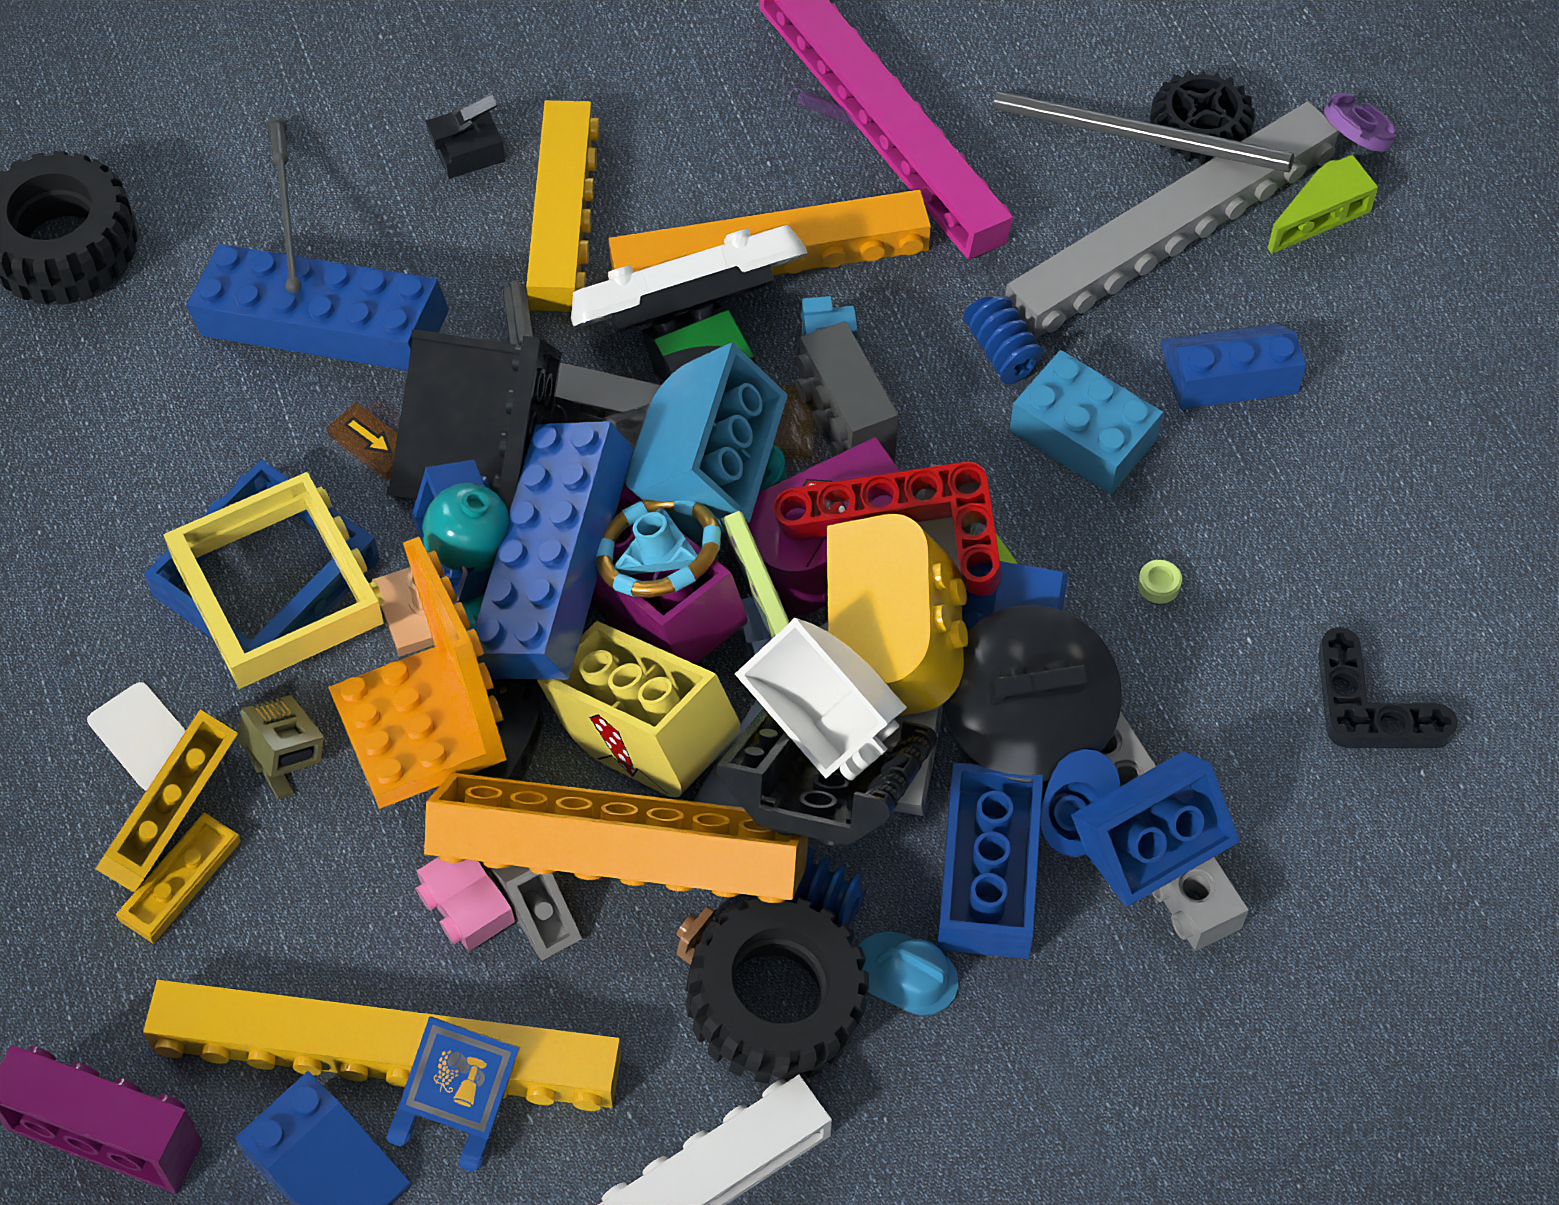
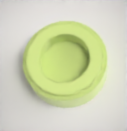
(1159, 581)

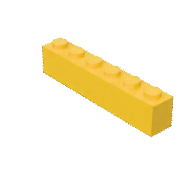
(560, 205)

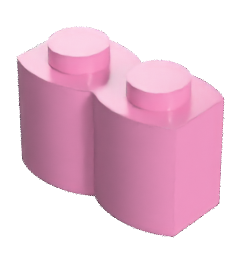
(466, 899)

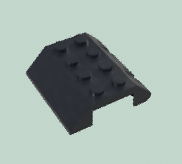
(793, 797)

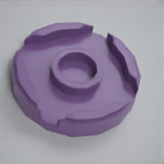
(1360, 124)

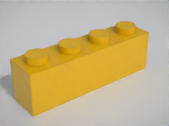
(166, 801)

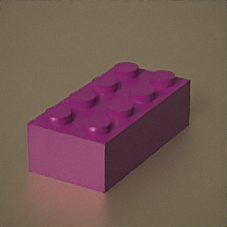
(97, 1118)

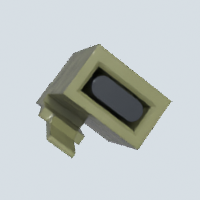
(279, 740)

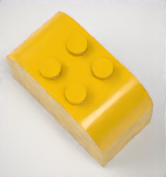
(898, 606)

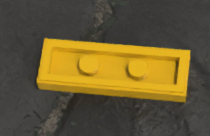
(178, 878)

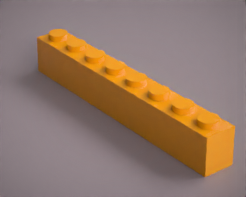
(831, 232)

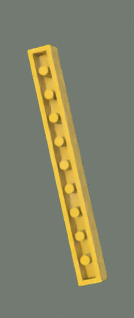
(367, 1041)

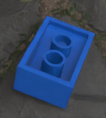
(319, 1151)

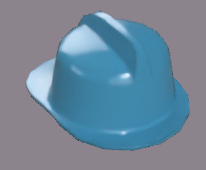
(909, 973)

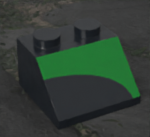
(686, 337)

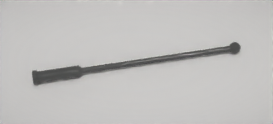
(277, 128)

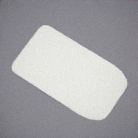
(137, 731)

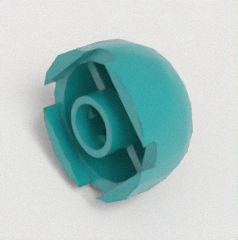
(465, 526)

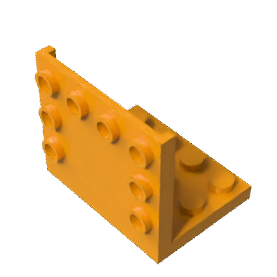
(426, 711)

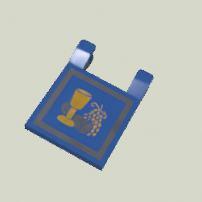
(458, 1083)

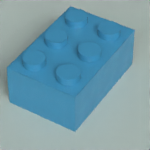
(1085, 421)

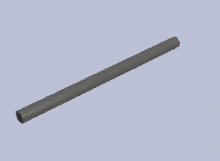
(1144, 131)

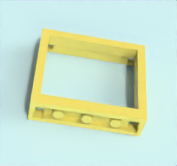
(249, 517)

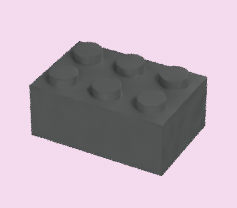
(844, 391)

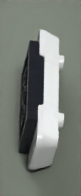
(689, 281)

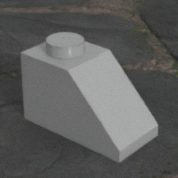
(538, 909)

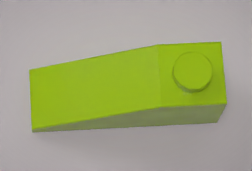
(1329, 199)

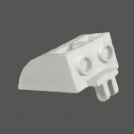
(823, 698)

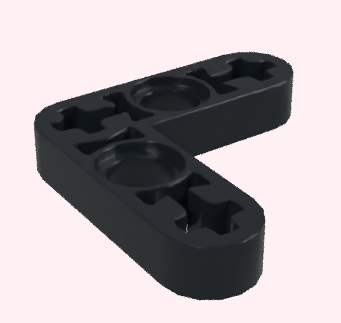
(1358, 710)

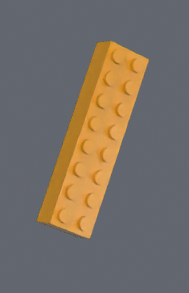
(611, 837)

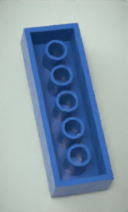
(336, 314)
(548, 557)

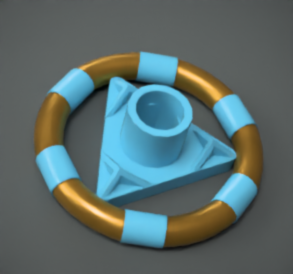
(657, 548)

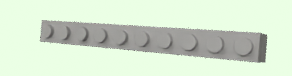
(1166, 223)

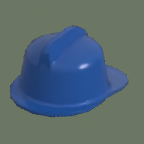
(1075, 783)

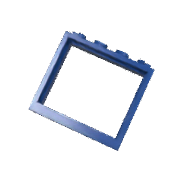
(305, 608)

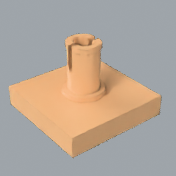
(404, 612)

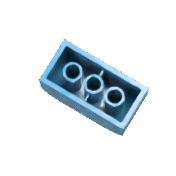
(708, 437)

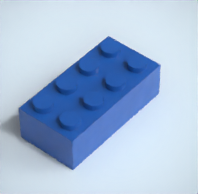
(990, 863)

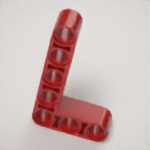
(902, 488)

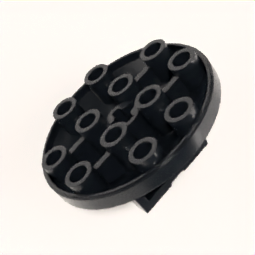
(1033, 692)

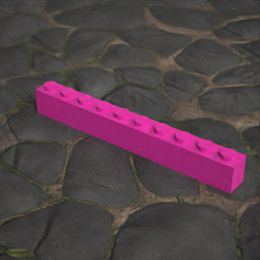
(893, 123)

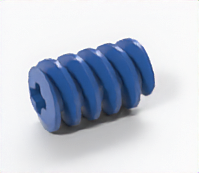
(1003, 337)
(831, 889)

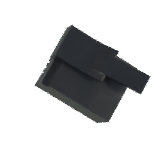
(467, 138)

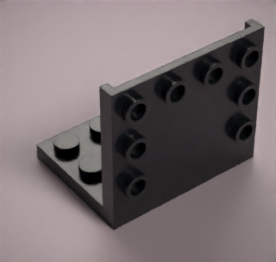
(472, 404)

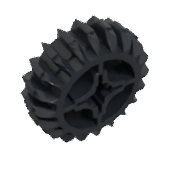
(1205, 107)

